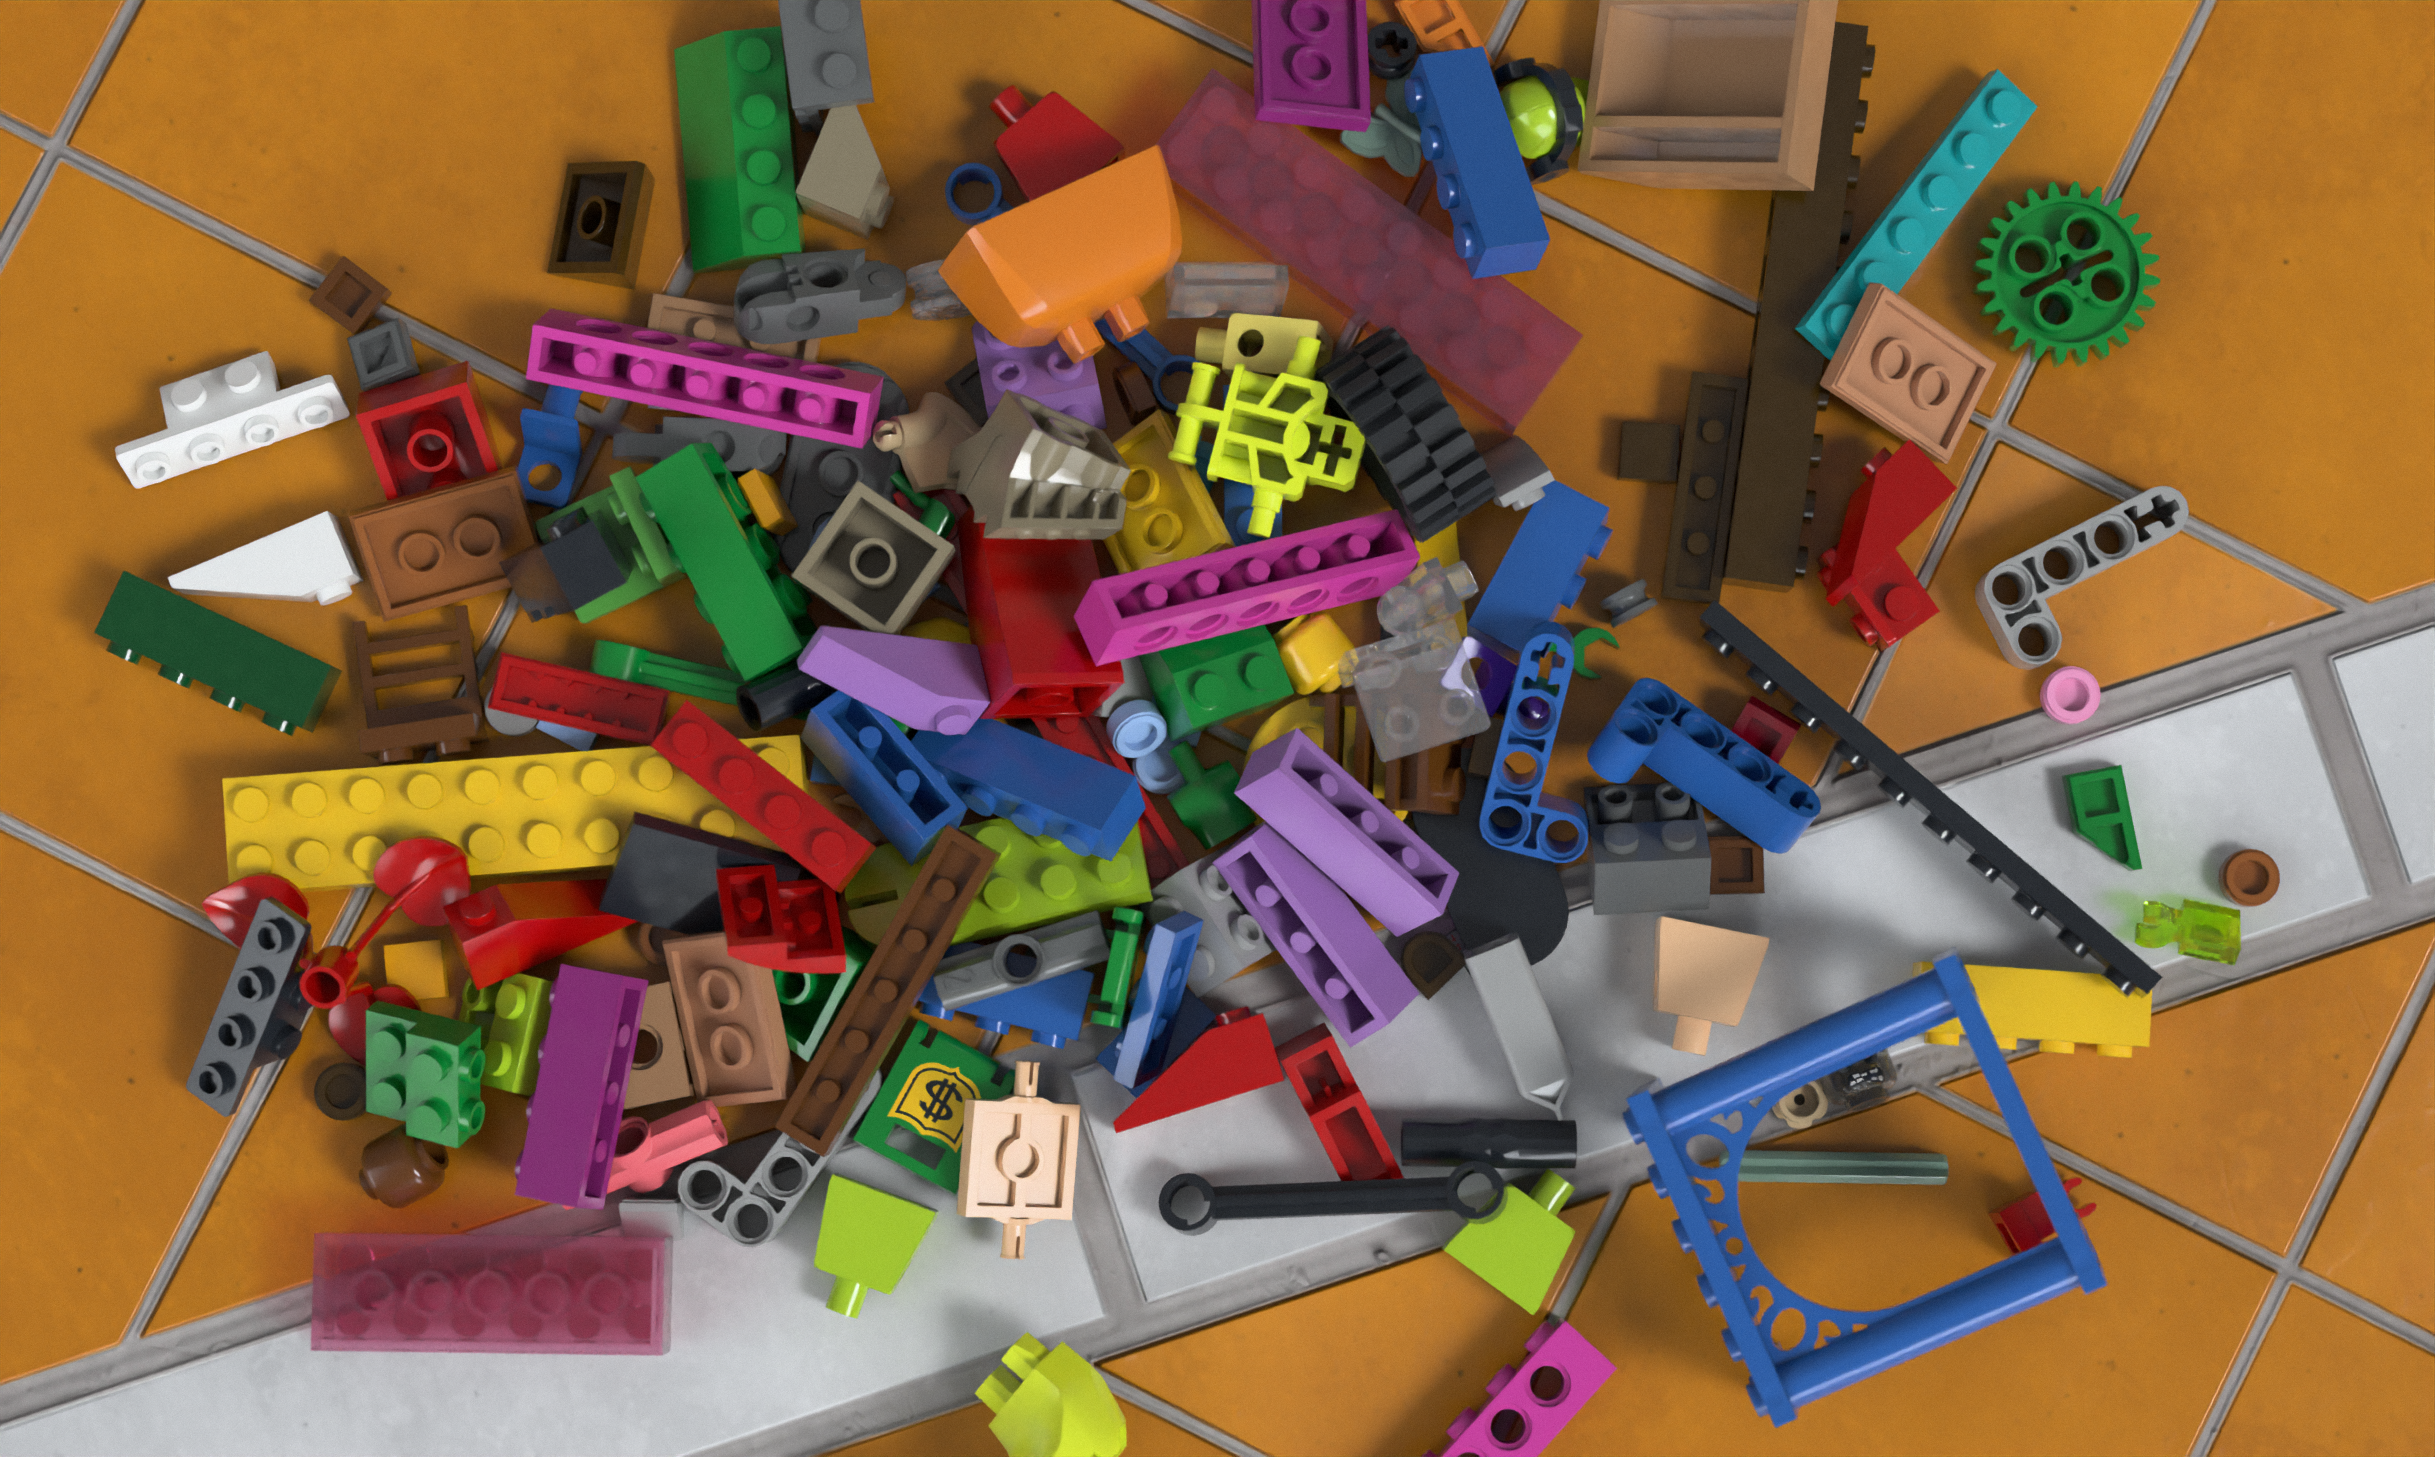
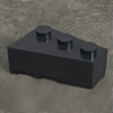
(568, 566)

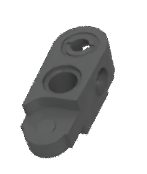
(814, 295)
(738, 444)

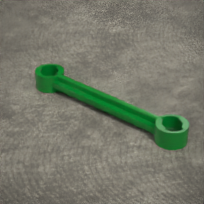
(678, 675)

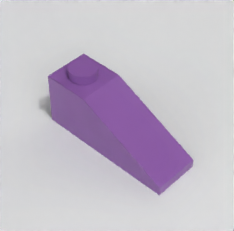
(905, 677)

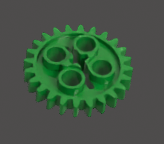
(2044, 230)

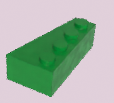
(727, 560)

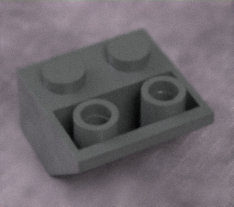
(1646, 849)

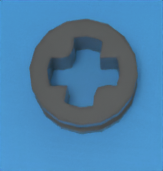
(1628, 603)

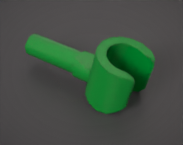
(935, 514)

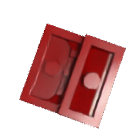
(780, 923)

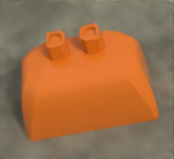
(1072, 258)

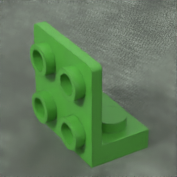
(637, 535)

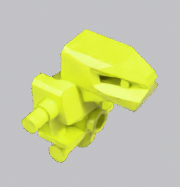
(1270, 434)

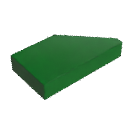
(2102, 813)

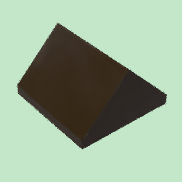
(602, 222)

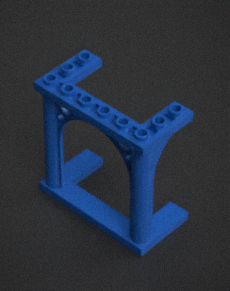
(1797, 1376)

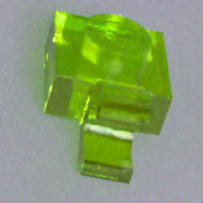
(2198, 927)

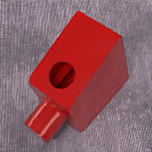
(1049, 142)

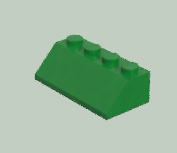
(739, 149)

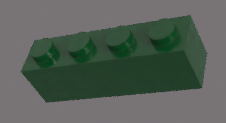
(217, 652)

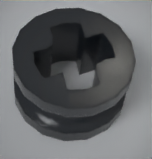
(1402, 41)

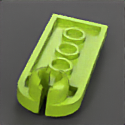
(1029, 886)

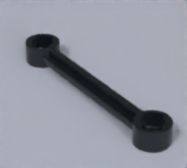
(1333, 1198)

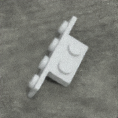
(228, 415)

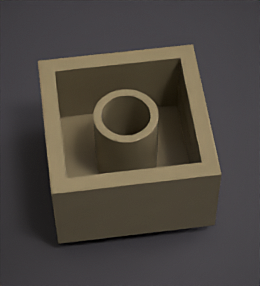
(874, 562)

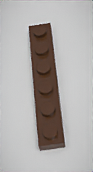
(887, 990)

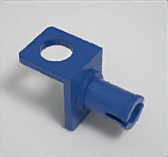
(551, 439)

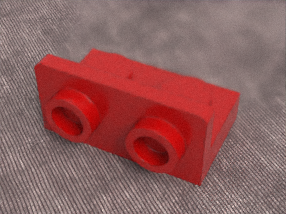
(1885, 602)

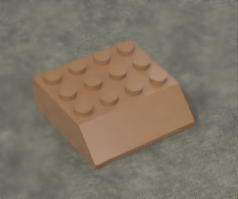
(1708, 93)

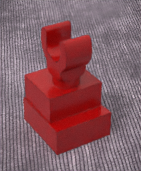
(2026, 1221)

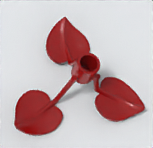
(415, 871)

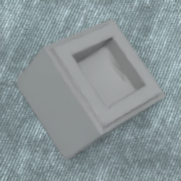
(652, 1216)

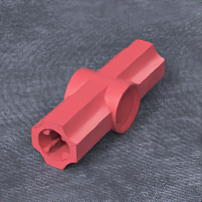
(650, 1151)

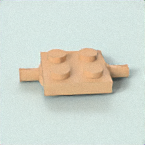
(1018, 1159)

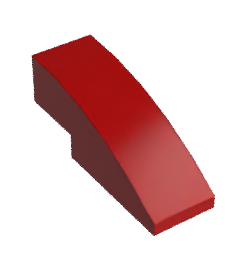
(1336, 1107)

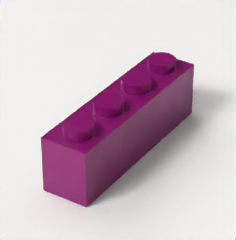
(580, 1087)

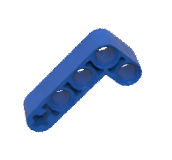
(1537, 739)
(1705, 761)

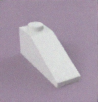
(293, 564)

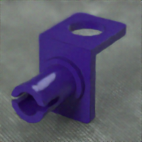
(1495, 682)

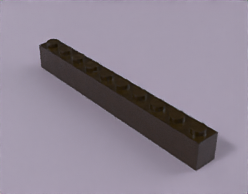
(1783, 365)

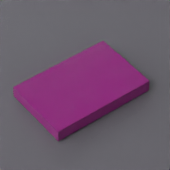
(1311, 63)

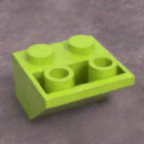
(512, 1023)

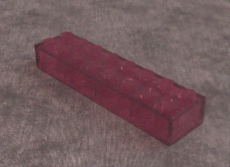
(1363, 252)

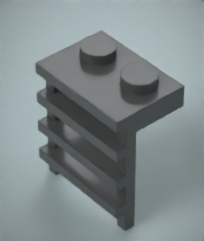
(825, 57)

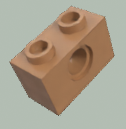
(668, 1073)

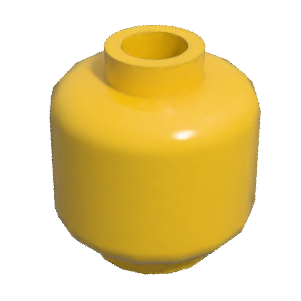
(1311, 652)

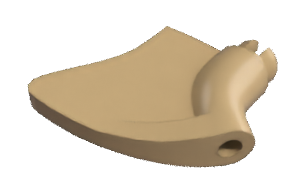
(926, 440)

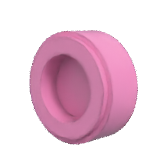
(2070, 695)

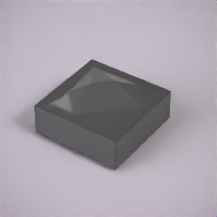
(383, 355)

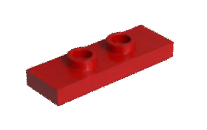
(578, 699)

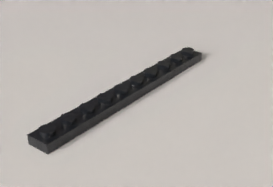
(1943, 816)

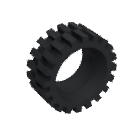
(1411, 432)

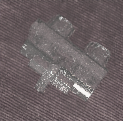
(1426, 597)

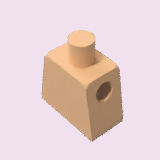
(1703, 977)

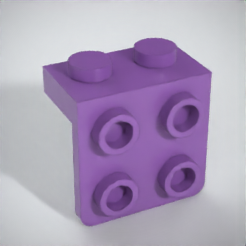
(1040, 373)

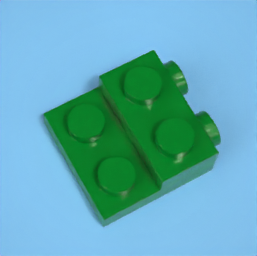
(424, 1072)

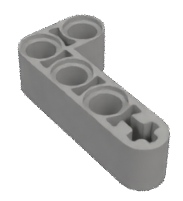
(2083, 561)
(761, 1187)

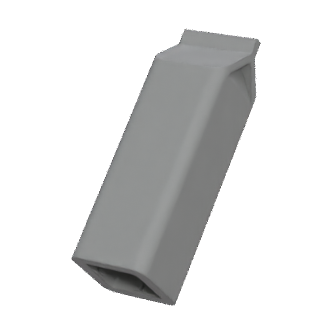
(1521, 1020)

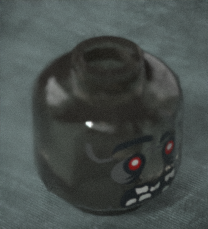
(1861, 1083)

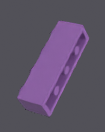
(1347, 832)
(1317, 933)

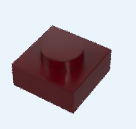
(1766, 729)

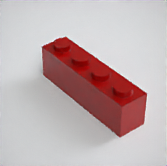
(763, 796)

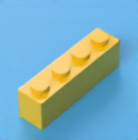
(2053, 1009)

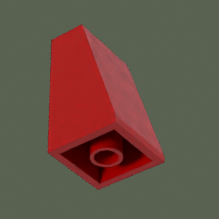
(1025, 627)

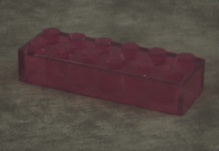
(492, 1293)

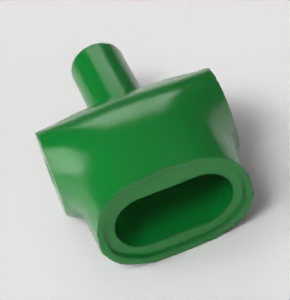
(1207, 798)

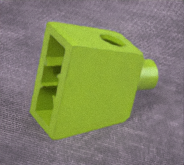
(867, 1240)
(1522, 1245)

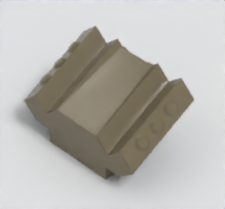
(1040, 474)

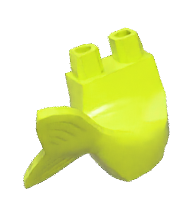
(1057, 1408)

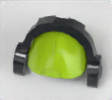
(1544, 114)

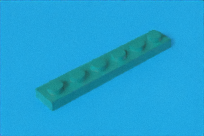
(1922, 206)

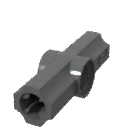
(985, 971)

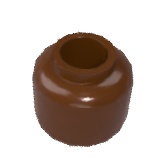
(402, 1168)

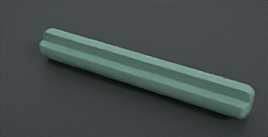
(1841, 1167)

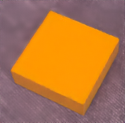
(767, 502)
(418, 968)

